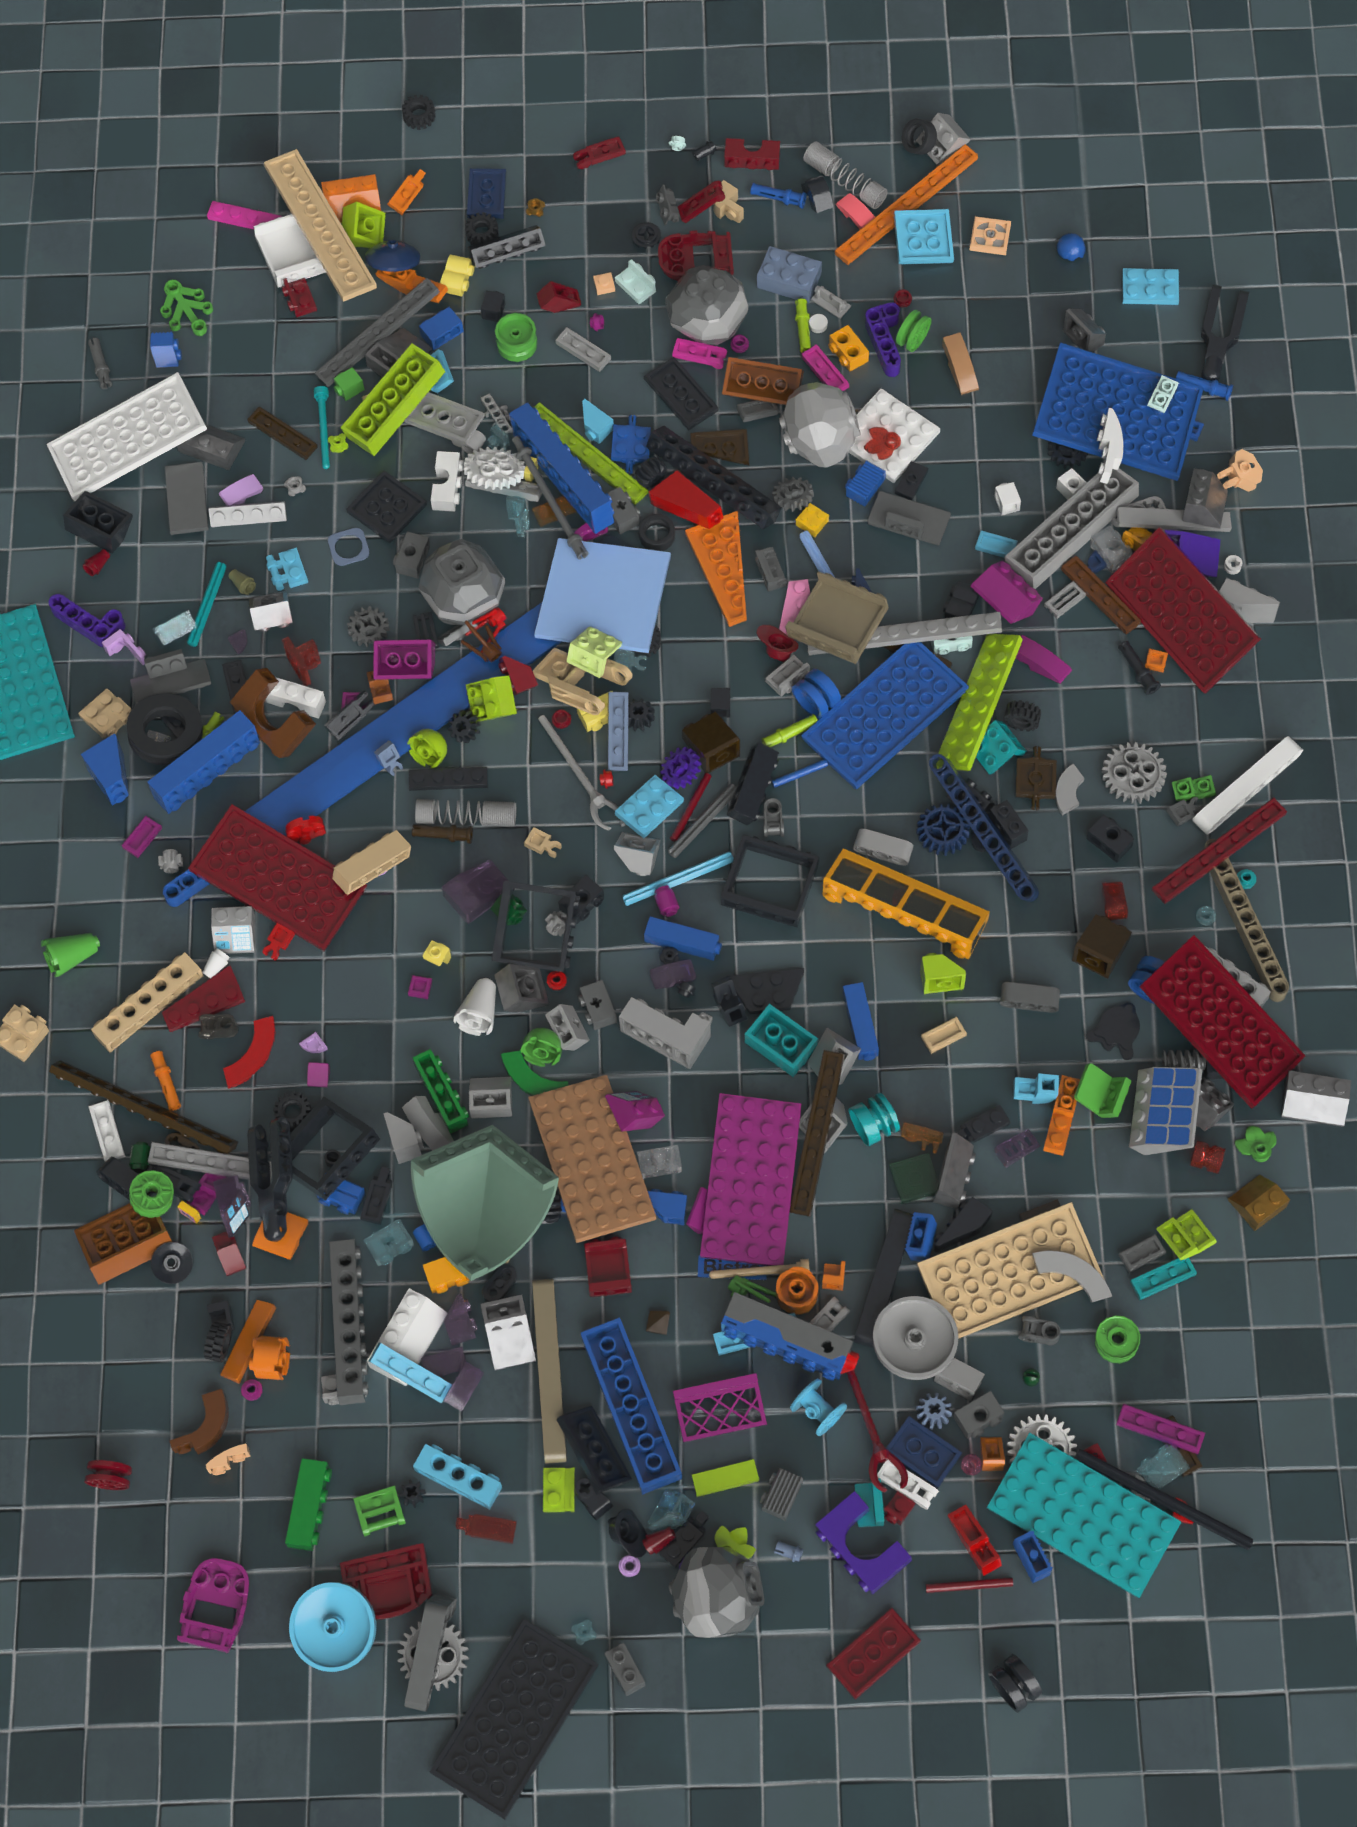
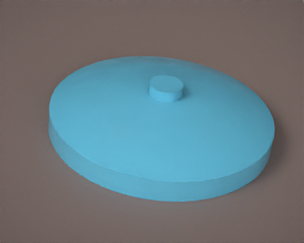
(332, 1626)

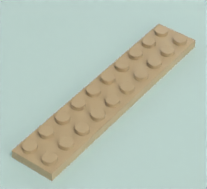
(320, 225)

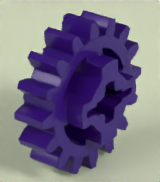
(679, 769)

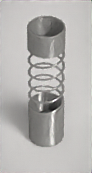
(827, 163)
(492, 814)

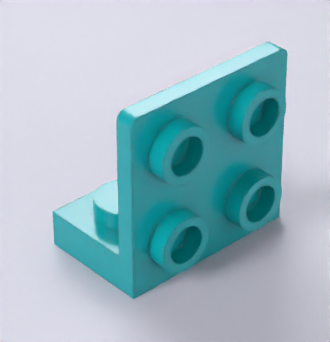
(998, 747)

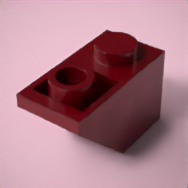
(520, 674)

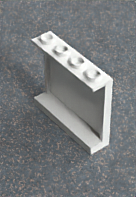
(287, 250)

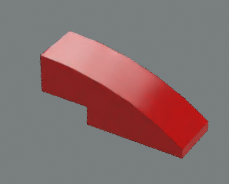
(975, 1540)

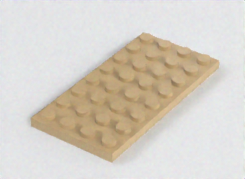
(997, 1273)

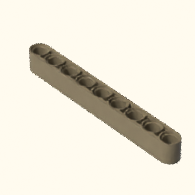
(1249, 928)
(549, 1370)

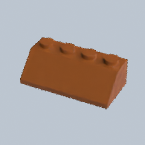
(760, 381)

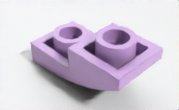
(240, 490)

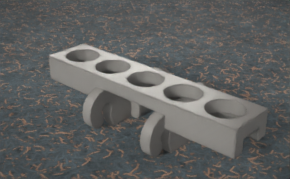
(497, 410)

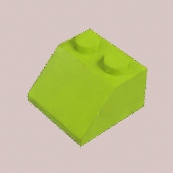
(363, 224)
(941, 974)

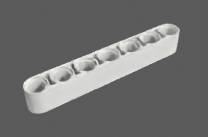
(1247, 785)

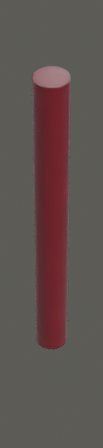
(691, 806)
(969, 1585)

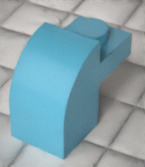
(1039, 1090)

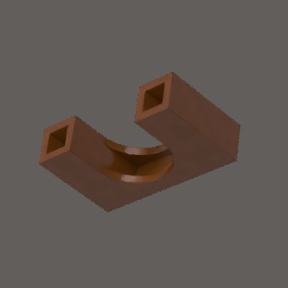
(251, 701)

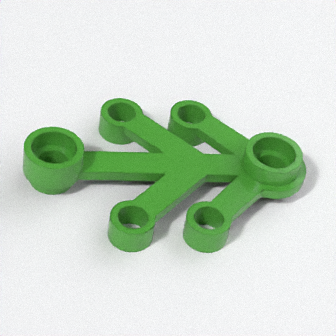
(185, 305)

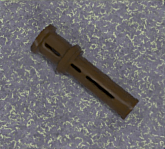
(452, 833)

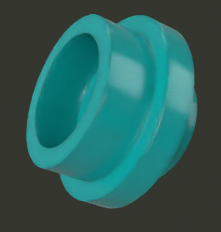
(1247, 884)

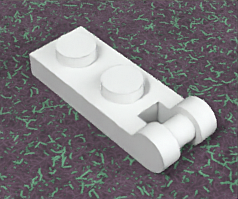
(890, 1476)

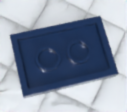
(486, 192)
(924, 1452)

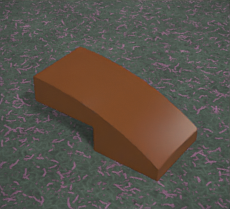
(379, 688)

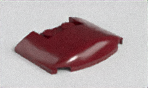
(391, 1580)

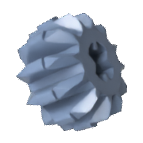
(935, 1418)

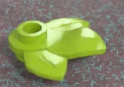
(735, 1540)

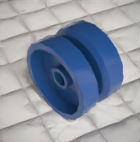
(816, 693)
(1145, 969)

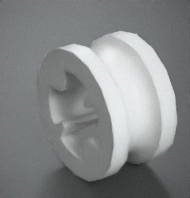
(1238, 562)

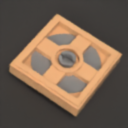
(990, 235)

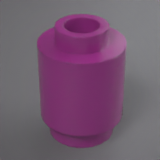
(666, 901)

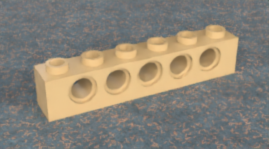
(145, 1012)

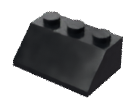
(97, 521)

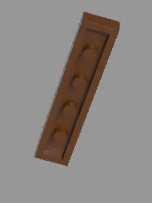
(1101, 595)

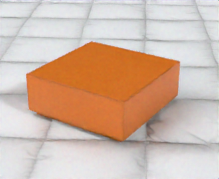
(1156, 660)

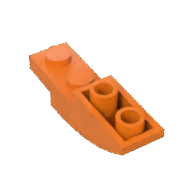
(407, 280)
(1062, 1116)

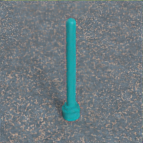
(321, 394)

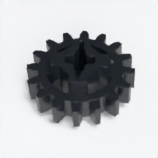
(1065, 455)

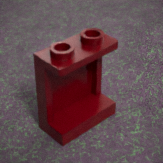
(607, 1267)

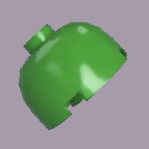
(541, 1047)

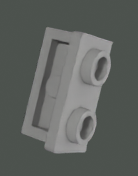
(787, 675)

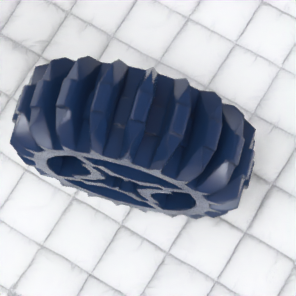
(927, 832)

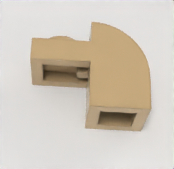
(728, 205)

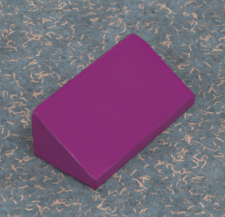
(697, 1214)

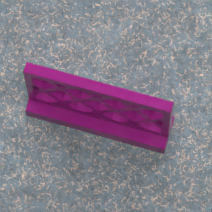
(714, 1389)

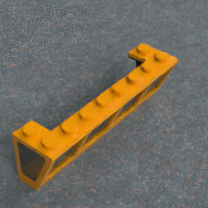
(906, 900)

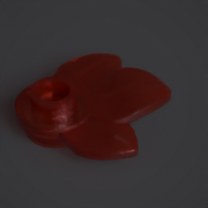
(879, 444)

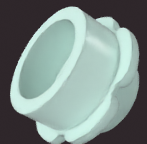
(677, 143)

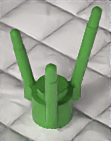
(743, 1286)

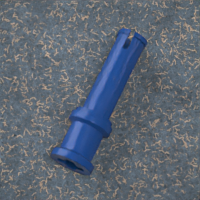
(788, 196)
(1212, 387)

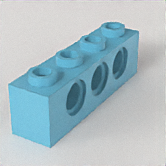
(483, 1496)

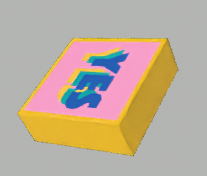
(189, 1212)

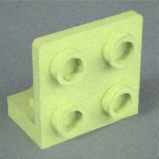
(591, 651)

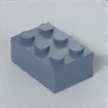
(789, 274)

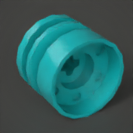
(873, 1119)

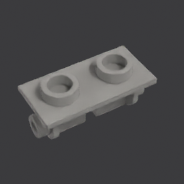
(830, 302)

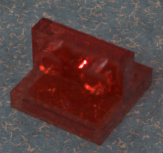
(302, 658)

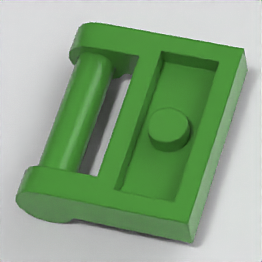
(376, 1504)

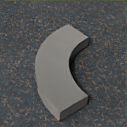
(1076, 1268)

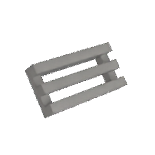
(1053, 609)

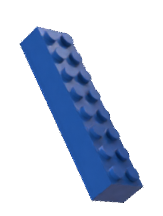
(562, 468)
(631, 1406)

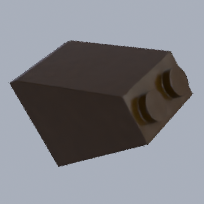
(712, 741)
(1101, 945)

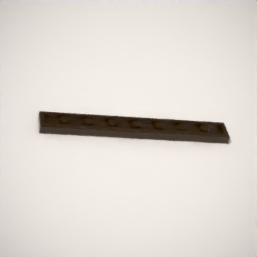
(817, 1133)

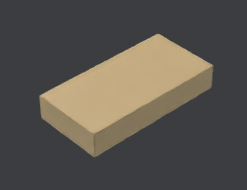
(943, 1035)

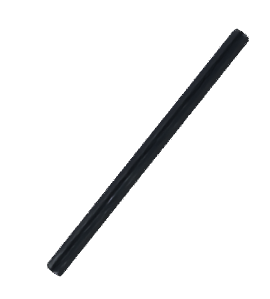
(1164, 1499)

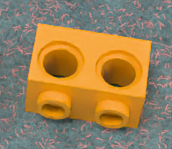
(852, 346)

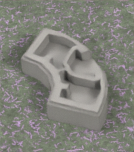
(1066, 789)

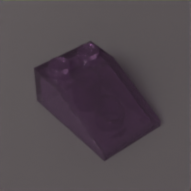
(475, 890)

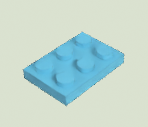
(1150, 286)
(649, 806)

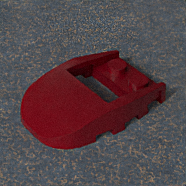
(677, 254)

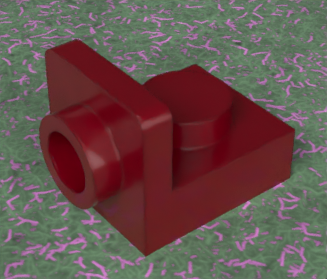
(898, 1509)

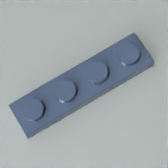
(617, 731)

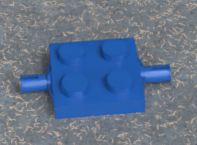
(630, 443)

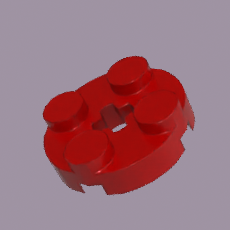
(305, 830)

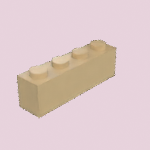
(371, 862)

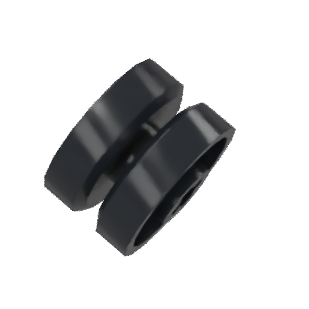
(1015, 1683)

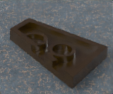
(723, 445)

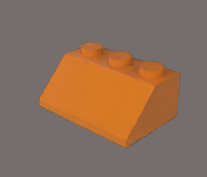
(350, 190)

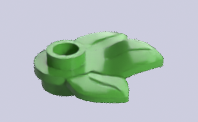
(1255, 1141)

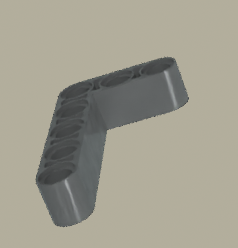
(436, 1614)

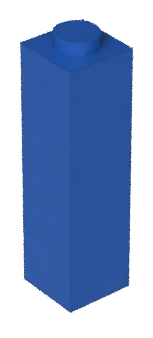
(682, 938)
(860, 1021)

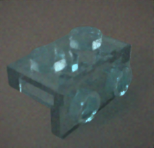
(517, 511)

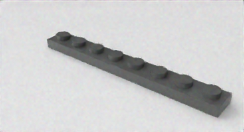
(377, 331)

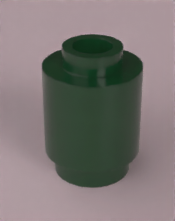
(139, 1157)

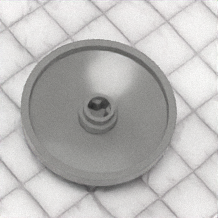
(915, 1337)

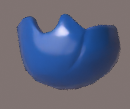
(1071, 247)

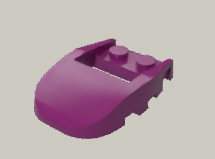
(220, 1584)

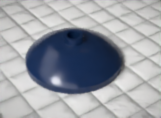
(392, 256)

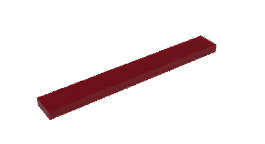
(1219, 850)

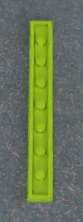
(593, 457)

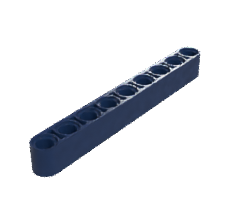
(990, 834)

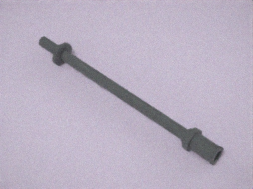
(574, 540)

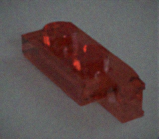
(488, 1528)

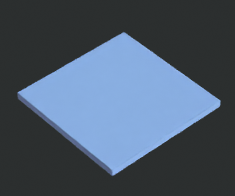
(608, 590)

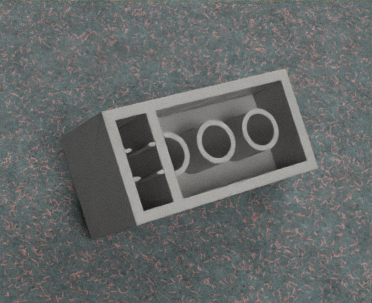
(664, 1034)

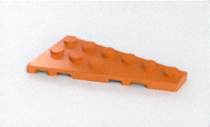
(721, 562)

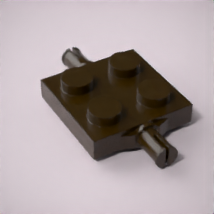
(1036, 778)

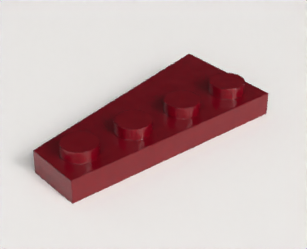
(210, 998)

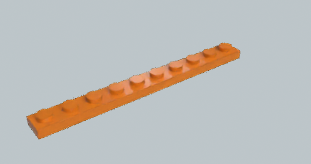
(909, 201)

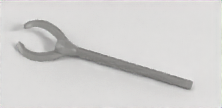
(597, 799)

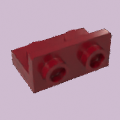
(299, 297)

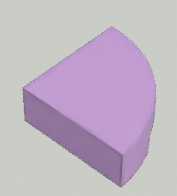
(313, 1044)

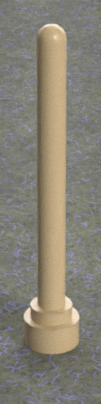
(754, 1271)

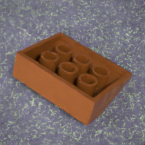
(120, 1242)

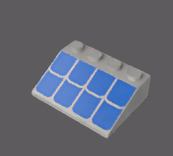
(1165, 1109)

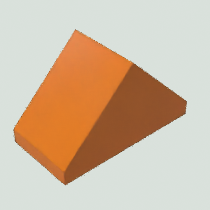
(992, 1454)

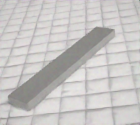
(1164, 519)
(200, 1160)

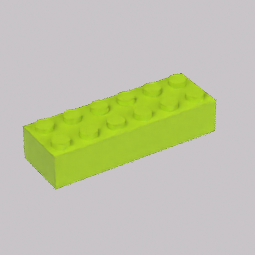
(393, 399)

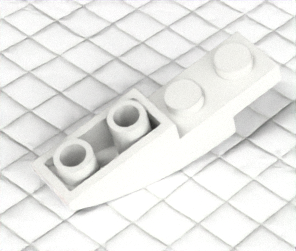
(1111, 443)

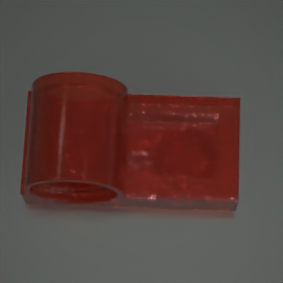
(1115, 901)

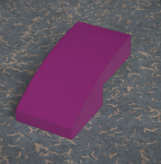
(206, 1195)

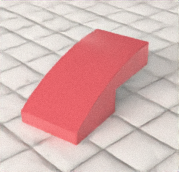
(856, 210)

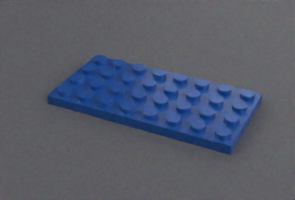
(884, 713)

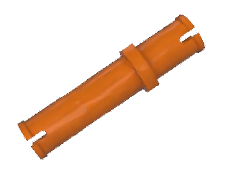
(163, 1071)

